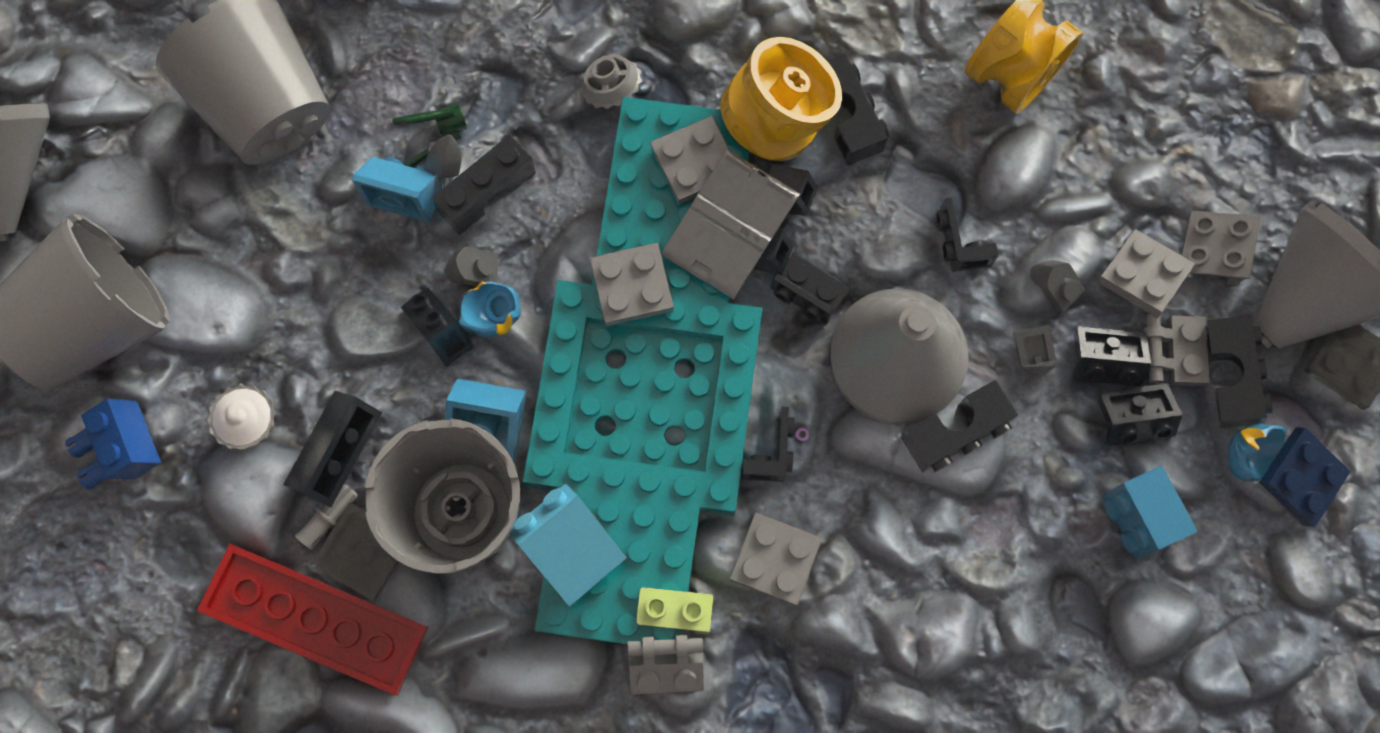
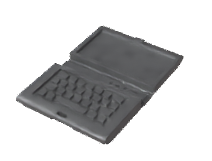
(730, 224)

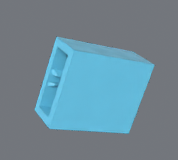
(567, 543)

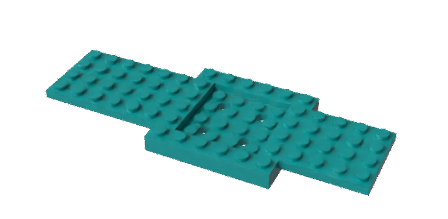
(634, 479)

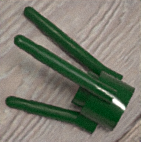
(447, 120)

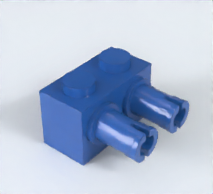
(119, 441)

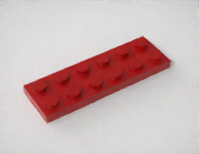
(313, 619)

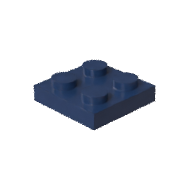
(1305, 477)

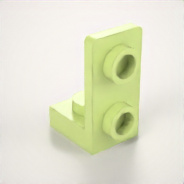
(675, 610)

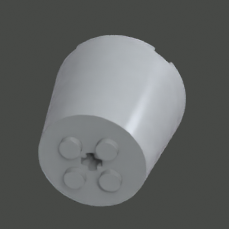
(246, 78)
(74, 305)
(422, 479)

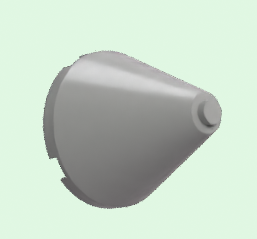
(20, 144)
(1321, 282)
(898, 356)

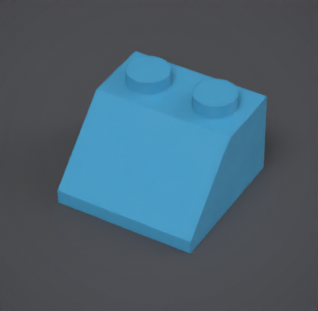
(397, 187)
(491, 408)

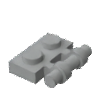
(1186, 348)
(666, 665)

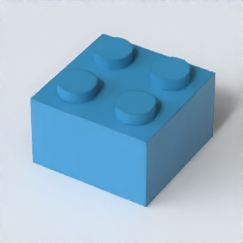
(1148, 513)

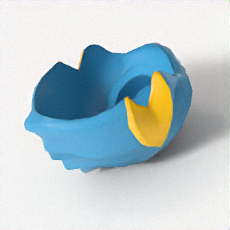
(489, 309)
(1254, 450)

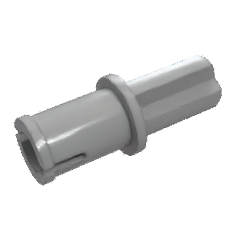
(325, 518)

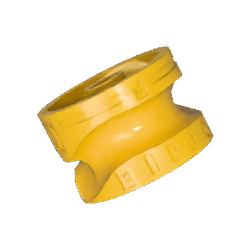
(1022, 53)
(780, 99)

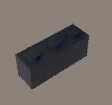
(332, 448)

